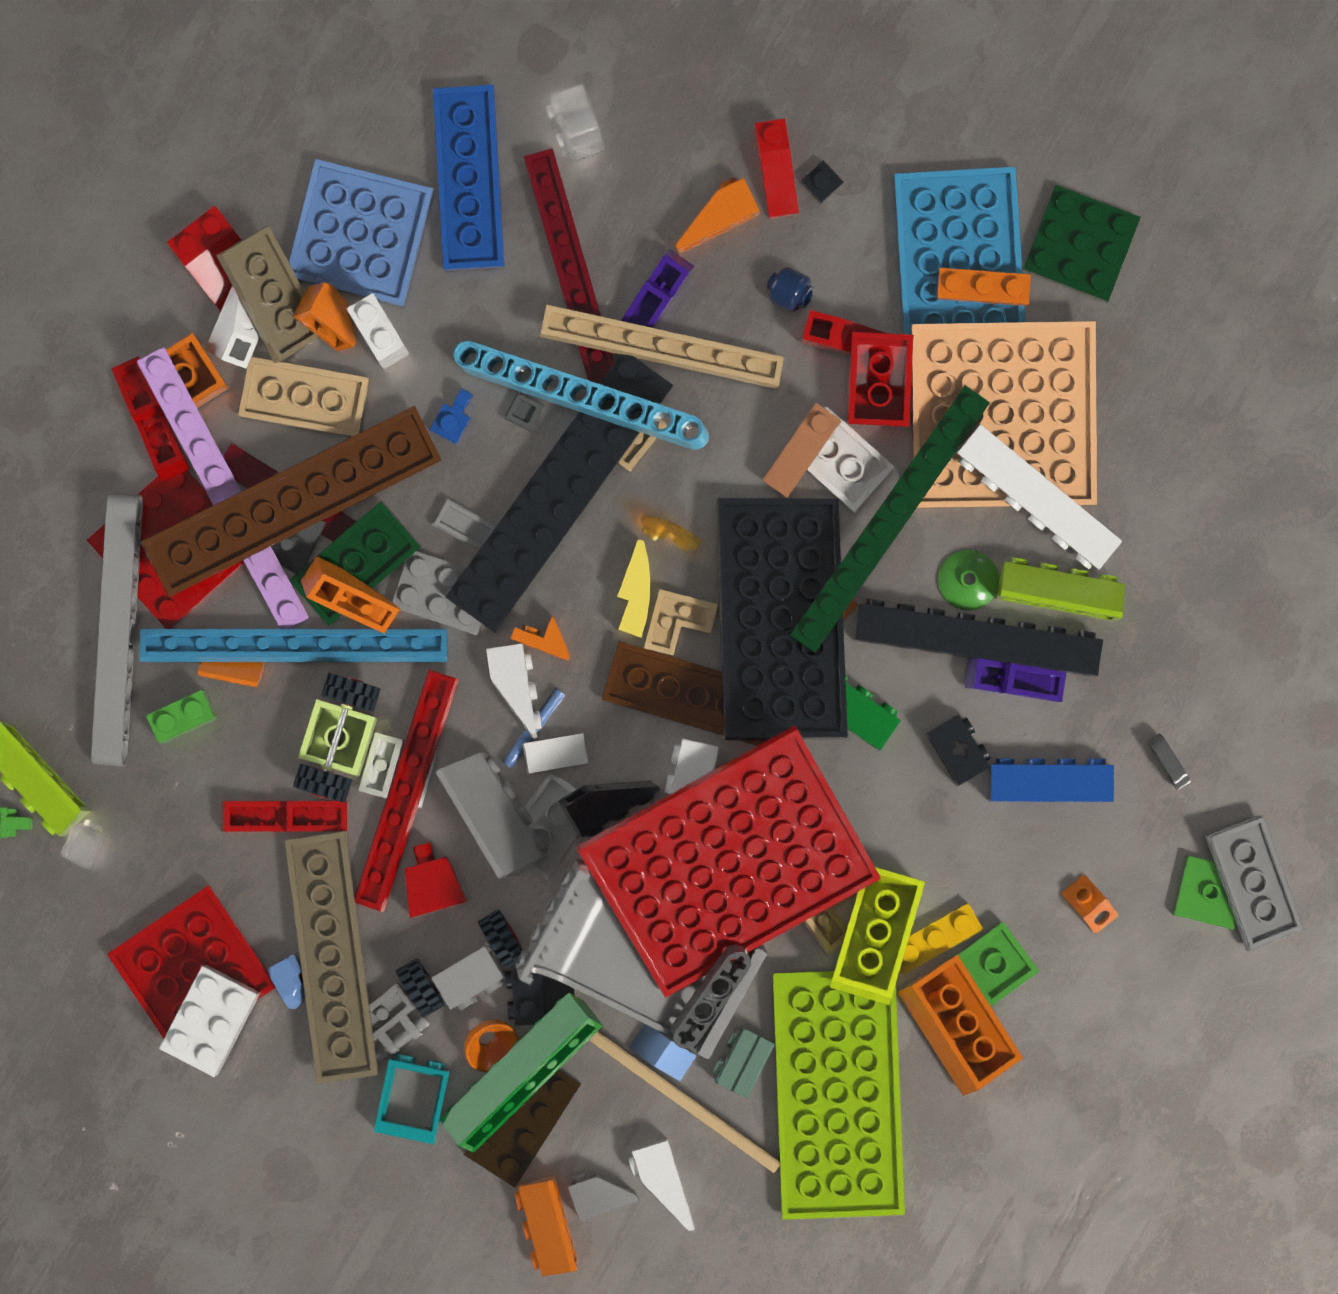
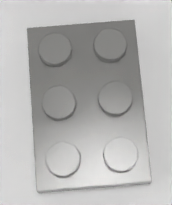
(424, 588)

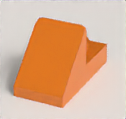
(551, 643)

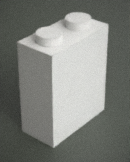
(378, 331)

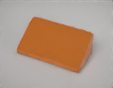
(236, 672)

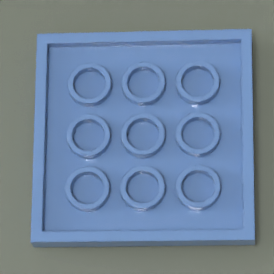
(360, 232)

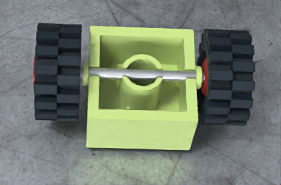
(337, 738)

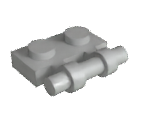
(386, 1013)

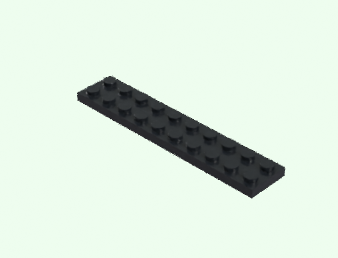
(552, 501)

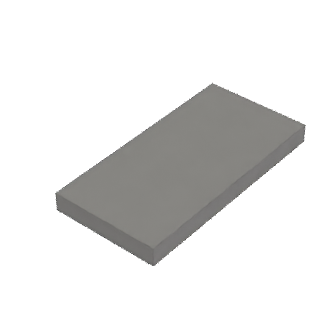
(1254, 882)

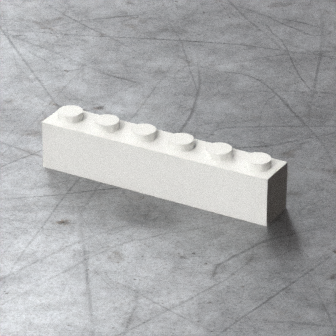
(1038, 496)

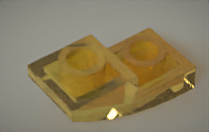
(661, 529)

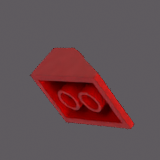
(198, 248)
(880, 379)

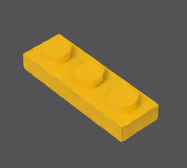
(940, 937)

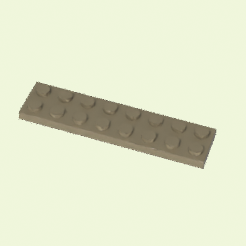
(331, 957)

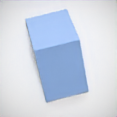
(662, 1052)

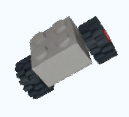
(466, 977)

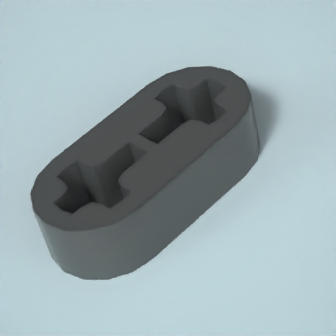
(1168, 761)

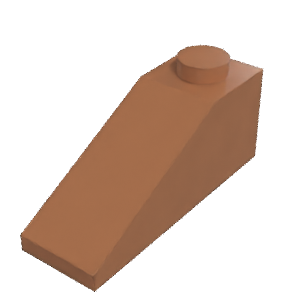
(802, 450)

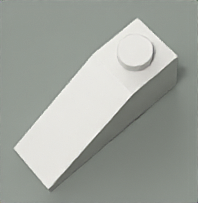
(659, 1174)

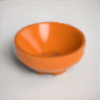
(483, 1056)

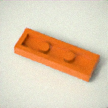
(983, 286)

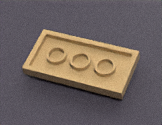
(303, 397)

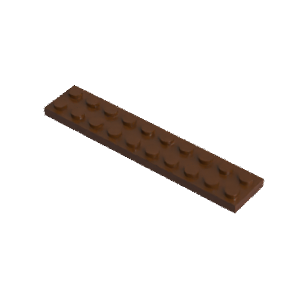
(290, 501)

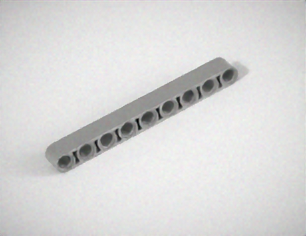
(117, 629)

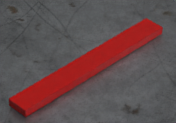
(406, 790)

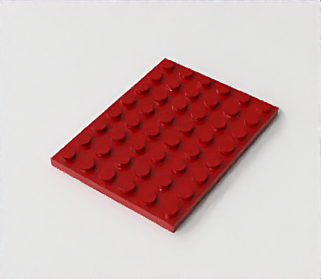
(729, 860)

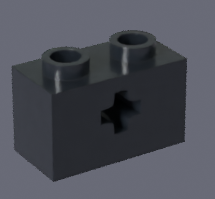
(960, 768)

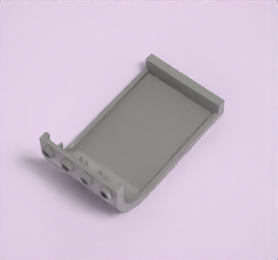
(592, 953)

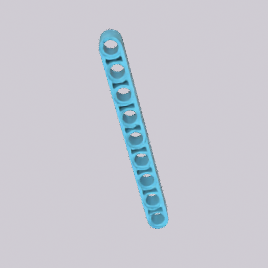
(593, 401)

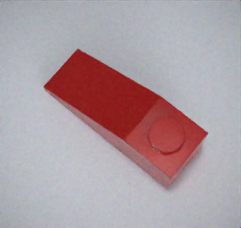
(776, 167)

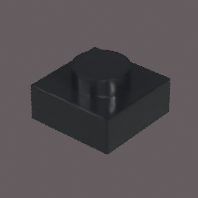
(822, 182)

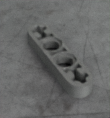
(707, 995)

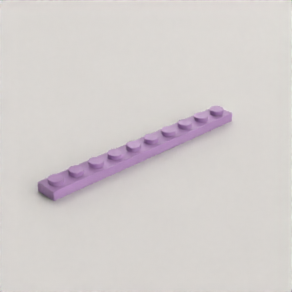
(217, 479)

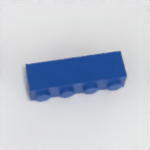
(1051, 782)

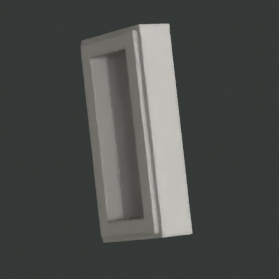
(463, 524)

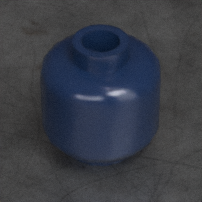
(790, 289)

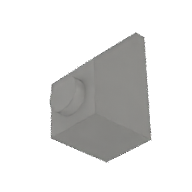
(598, 1195)

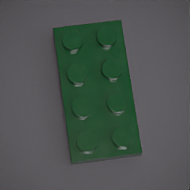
(367, 551)

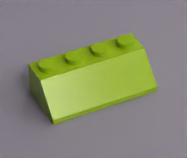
(1061, 591)
(38, 783)

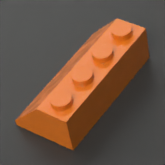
(960, 1025)

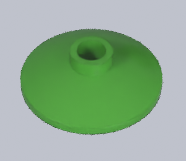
(953, 586)

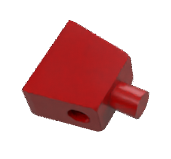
(431, 883)

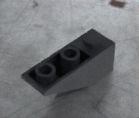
(600, 803)

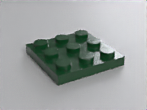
(1081, 243)

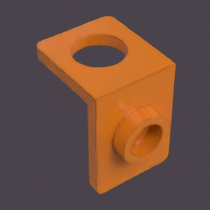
(1089, 903)

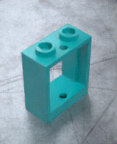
(405, 1130)

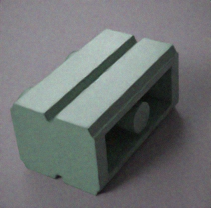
(744, 1061)

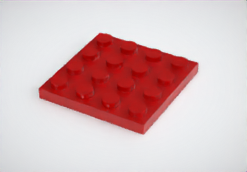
(164, 506)
(169, 953)

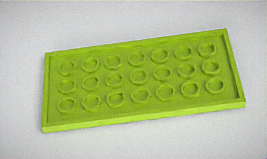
(836, 1100)

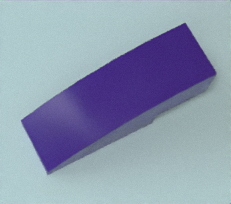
(659, 290)
(1015, 679)

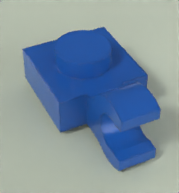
(451, 421)

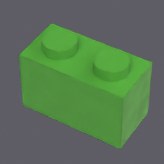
(182, 717)

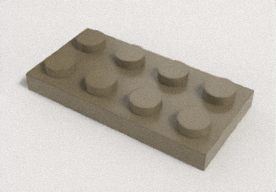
(267, 292)

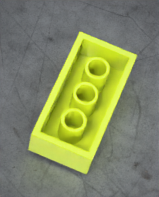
(877, 937)

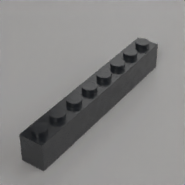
(978, 639)

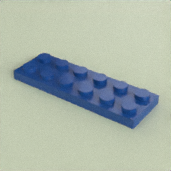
(468, 177)

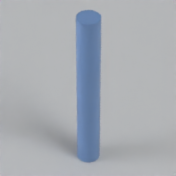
(545, 712)

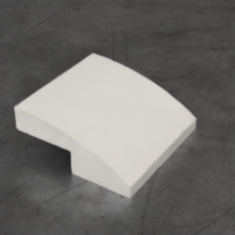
(382, 764)

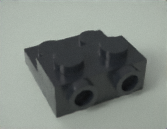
(534, 999)

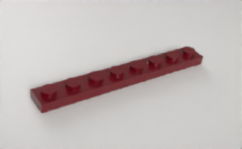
(566, 251)

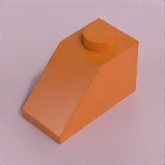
(326, 316)

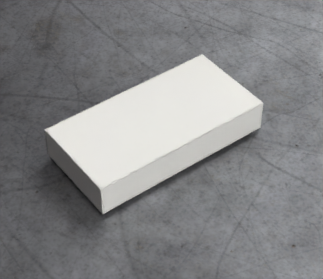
(555, 753)

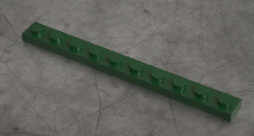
(889, 519)

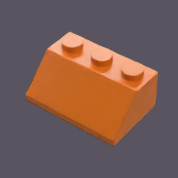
(547, 1226)

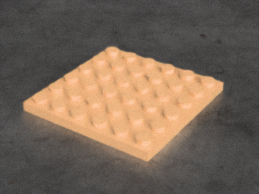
(1038, 395)

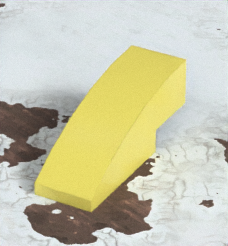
(636, 591)

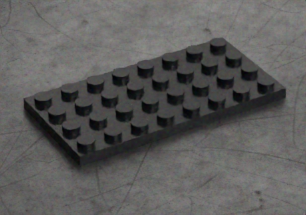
(769, 573)

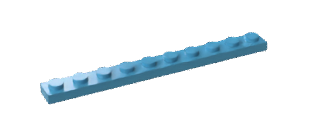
(293, 645)

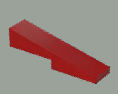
(150, 420)
(283, 816)

